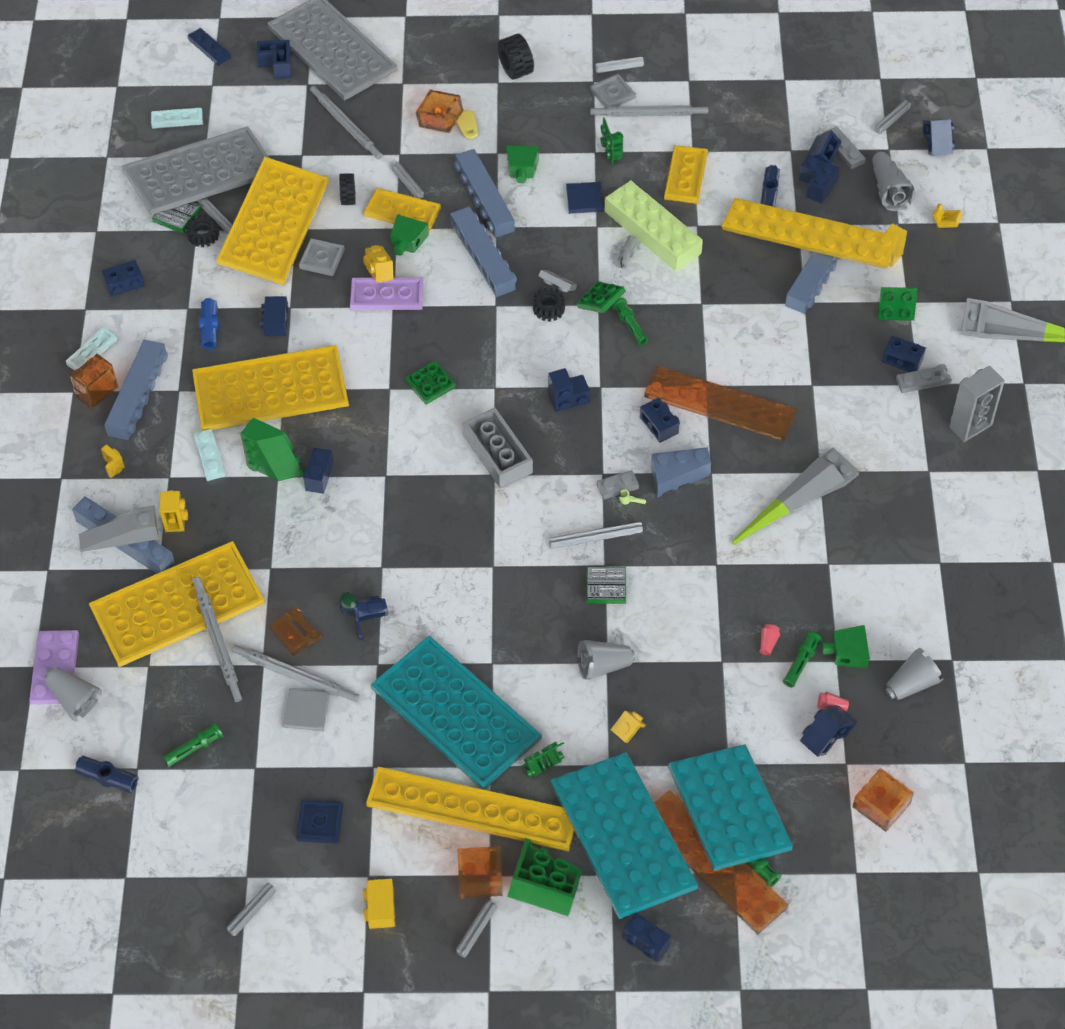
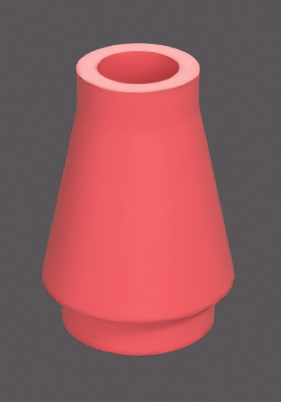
(769, 637)
(830, 700)

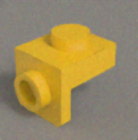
(946, 218)
(114, 461)
(628, 725)

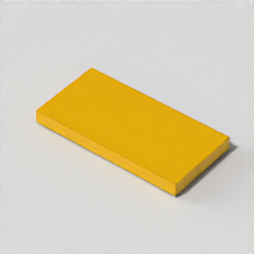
(686, 174)
(387, 204)

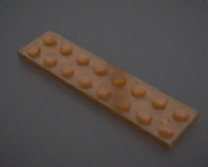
(721, 403)
(735, 885)

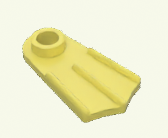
(468, 124)

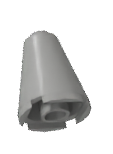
(602, 658)
(913, 676)
(72, 692)

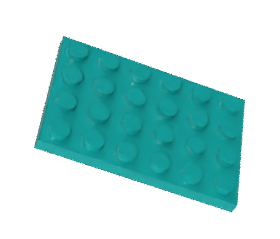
(730, 807)

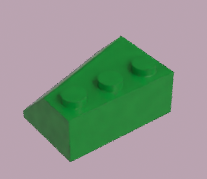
(269, 451)
(544, 880)

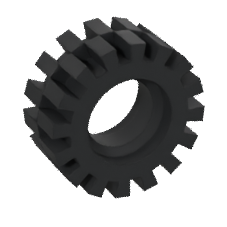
(347, 189)
(202, 223)
(548, 312)

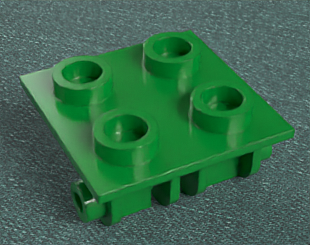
(612, 142)
(897, 303)
(534, 761)

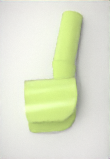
(627, 498)

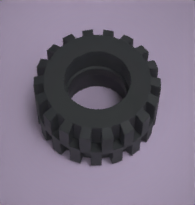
(515, 56)

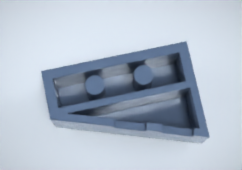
(679, 468)

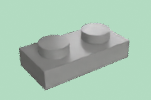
(552, 278)
(613, 485)

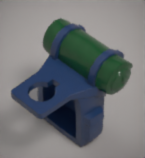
(363, 609)

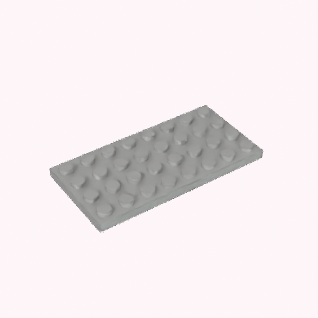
(332, 47)
(196, 170)

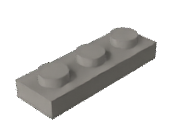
(847, 151)

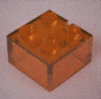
(439, 111)
(94, 381)
(885, 799)
(480, 872)

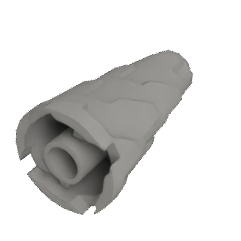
(892, 183)

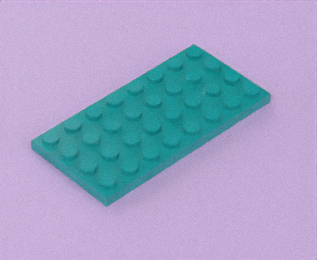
(456, 712)
(623, 835)

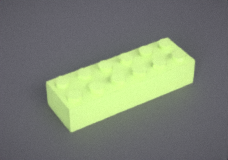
(653, 225)

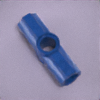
(209, 324)

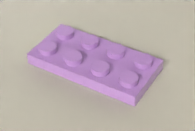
(387, 295)
(52, 651)

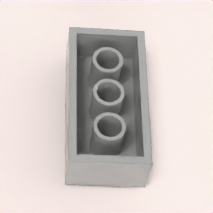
(976, 403)
(497, 447)

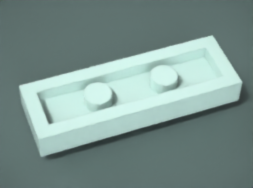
(177, 117)
(95, 345)
(209, 454)

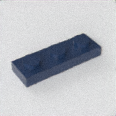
(209, 46)

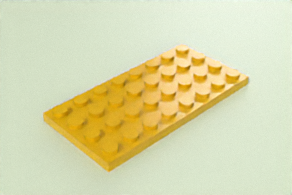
(273, 221)
(270, 387)
(166, 606)

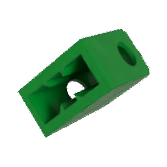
(522, 162)
(408, 234)
(848, 647)

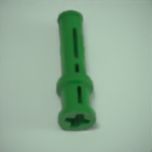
(627, 316)
(805, 652)
(201, 740)
(765, 871)

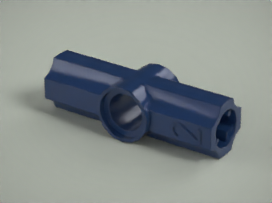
(770, 185)
(95, 770)

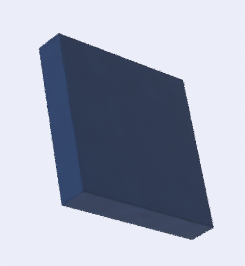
(584, 197)
(320, 821)

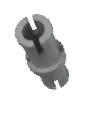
(626, 252)

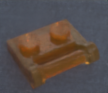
(290, 634)

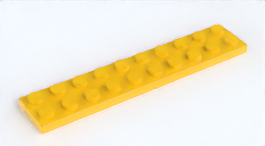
(810, 233)
(470, 808)

